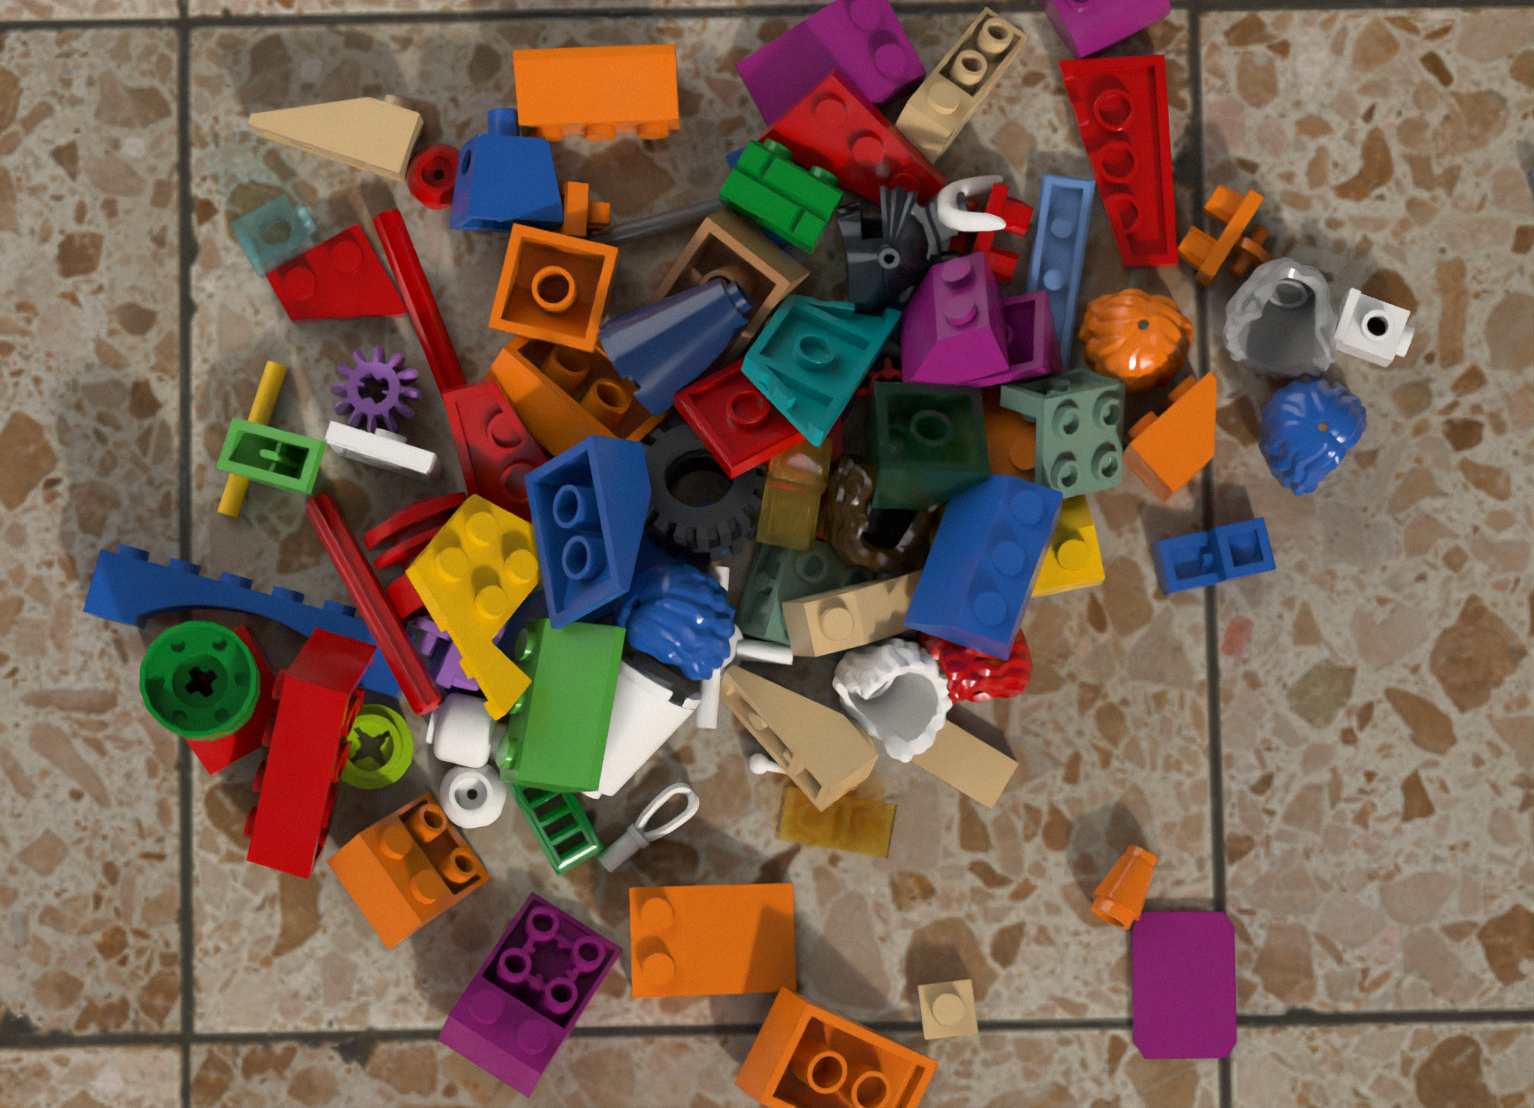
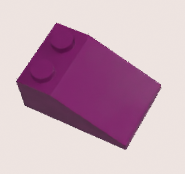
(854, 37)

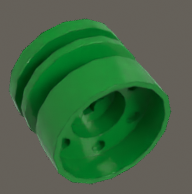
(168, 676)

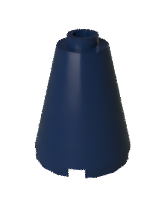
(675, 339)

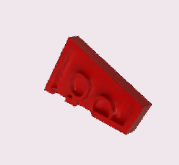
(493, 444)

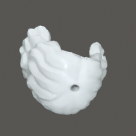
(894, 694)

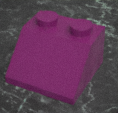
(954, 325)

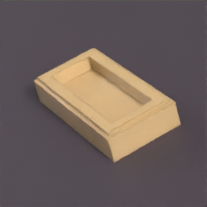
(967, 764)

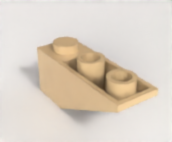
(959, 84)

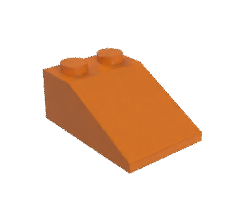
(712, 939)
(829, 1060)

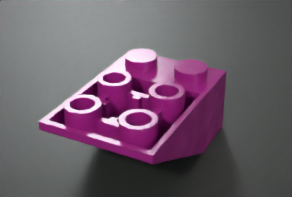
(529, 994)

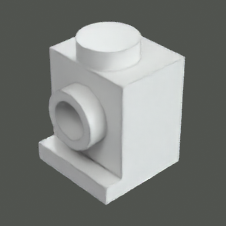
(1354, 337)

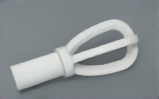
(638, 838)

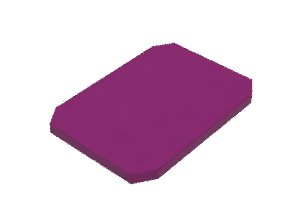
(1184, 985)

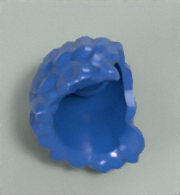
(1290, 433)
(678, 618)

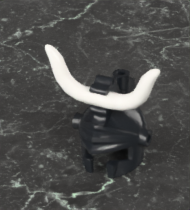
(896, 251)

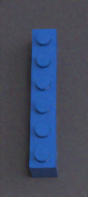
(134, 590)

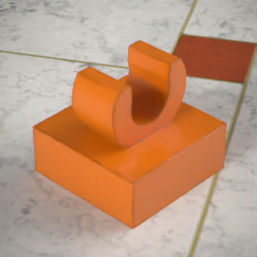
(579, 213)

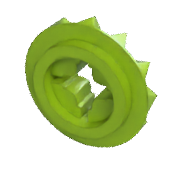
(397, 749)

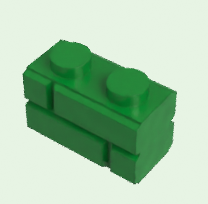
(782, 194)

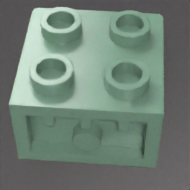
(1076, 428)
(786, 575)

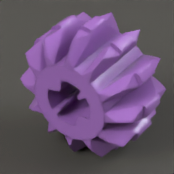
(385, 375)

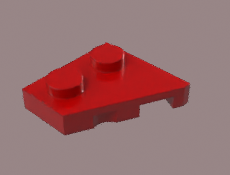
(337, 282)

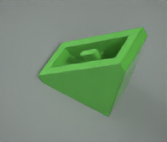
(271, 456)

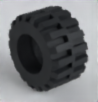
(698, 528)

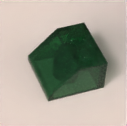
(924, 443)

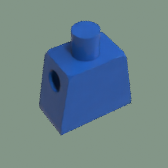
(505, 180)

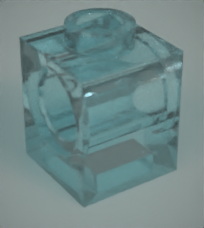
(252, 228)

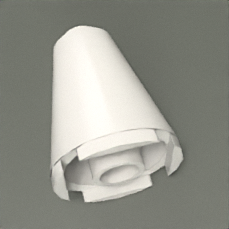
(644, 715)

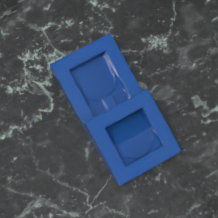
(1213, 556)

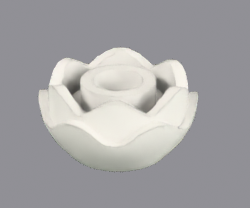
(476, 812)

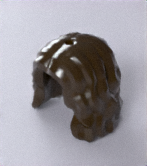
(866, 535)

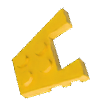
(472, 585)

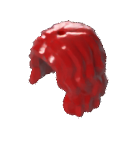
(979, 675)

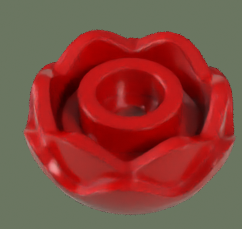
(420, 175)

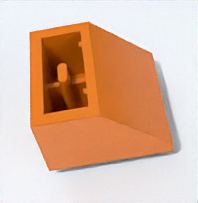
(1178, 443)
(408, 869)

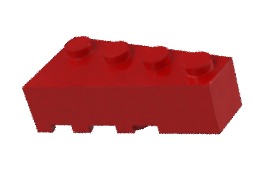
(306, 752)

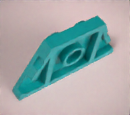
(816, 359)

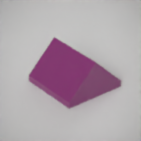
(1030, 341)

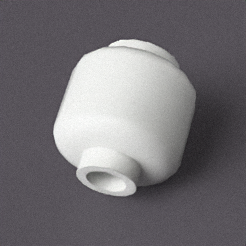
(464, 731)

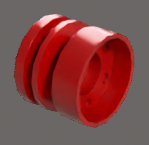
(409, 534)

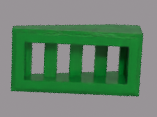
(577, 854)

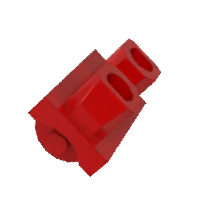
(1017, 218)

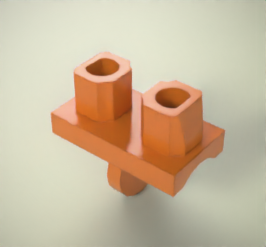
(1234, 212)

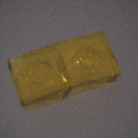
(793, 495)
(845, 825)

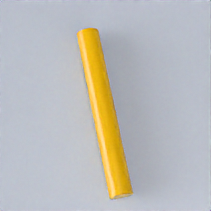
(260, 414)

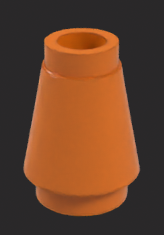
(1124, 889)

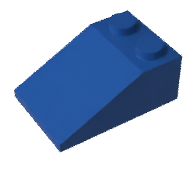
(588, 523)

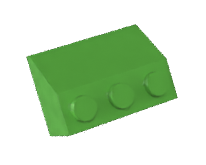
(565, 712)

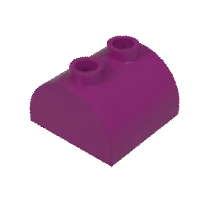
(1098, 26)

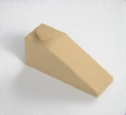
(354, 132)
(850, 615)
(805, 738)

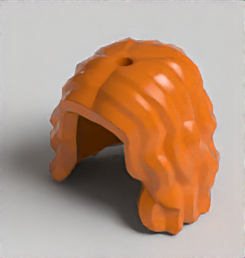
(1125, 352)

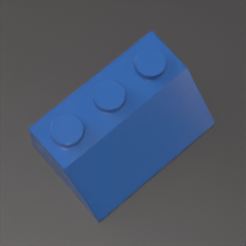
(985, 564)

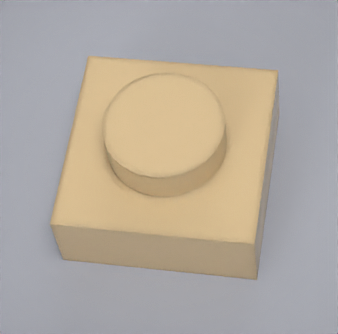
(947, 1009)

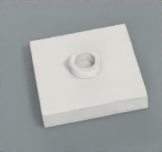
(385, 451)

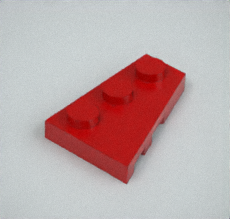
(853, 141)

